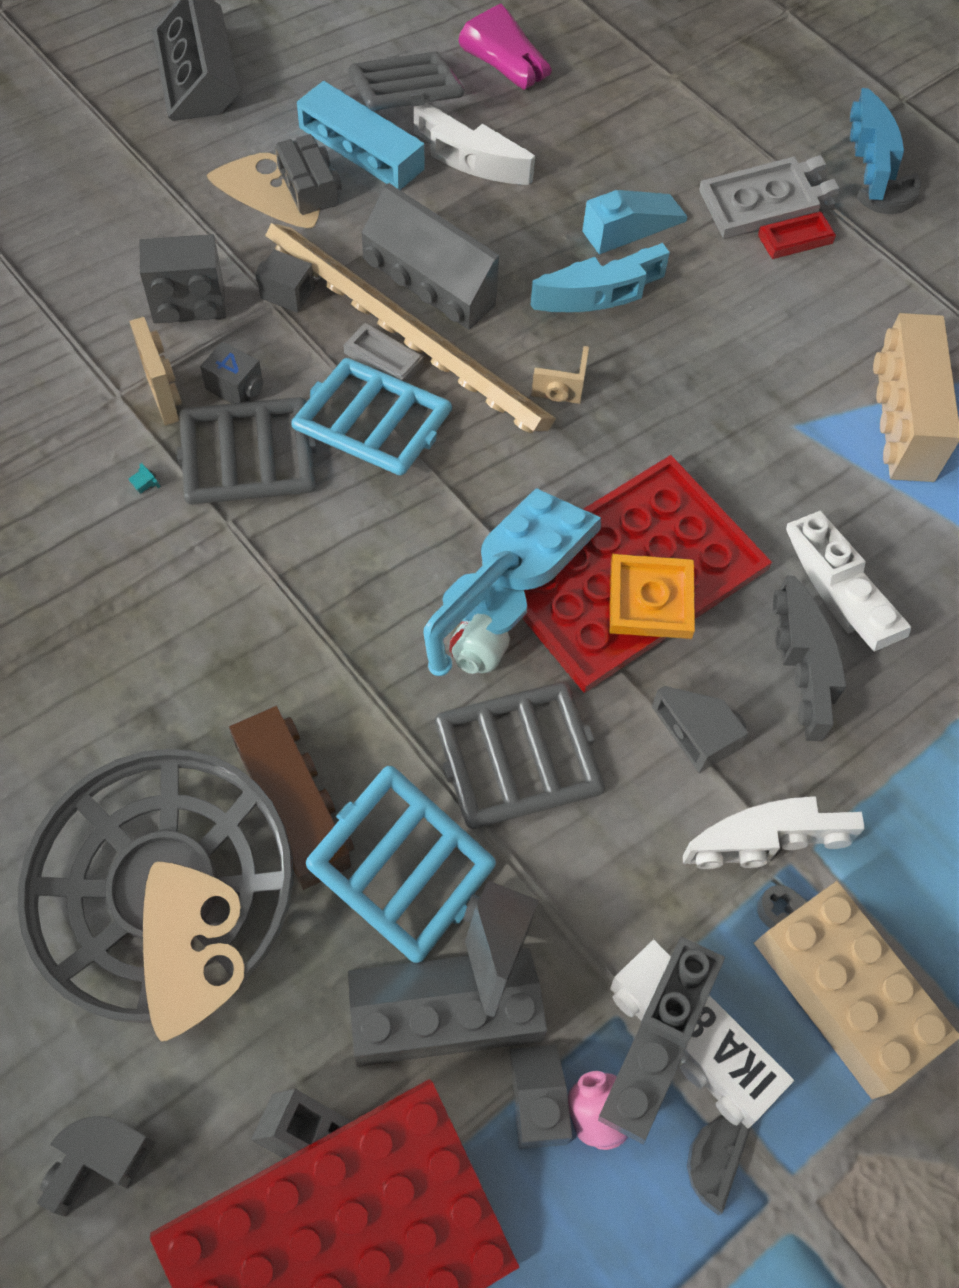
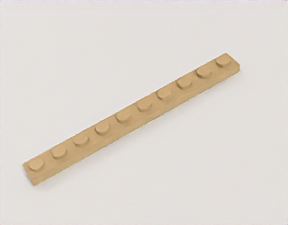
(416, 333)

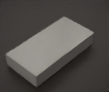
(383, 353)

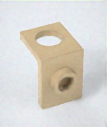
(560, 385)

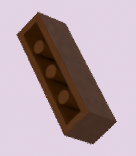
(286, 777)

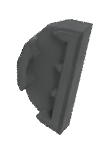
(898, 196)
(714, 1161)

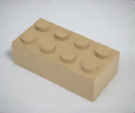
(916, 398)
(856, 991)

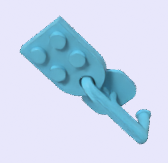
(516, 557)

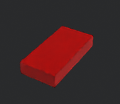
(796, 235)

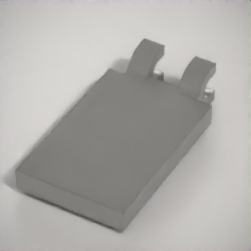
(767, 194)

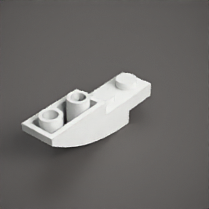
(473, 152)
(840, 580)
(757, 832)

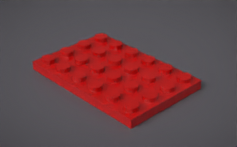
(648, 516)
(357, 1209)

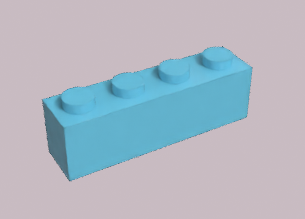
(361, 135)

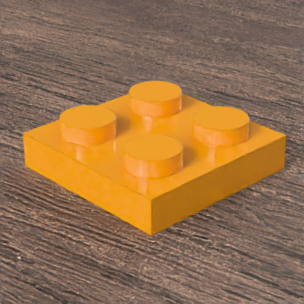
(652, 596)

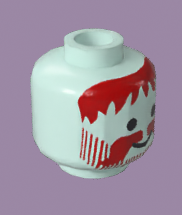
(477, 645)

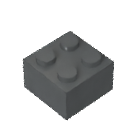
(182, 278)

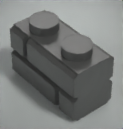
(308, 174)

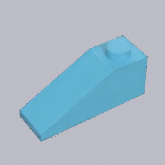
(628, 216)

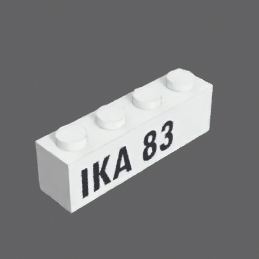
(719, 1051)

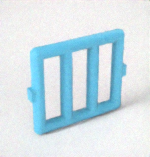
(368, 451)
(351, 890)

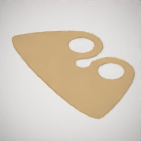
(254, 189)
(172, 970)

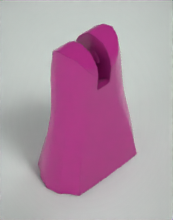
(502, 43)

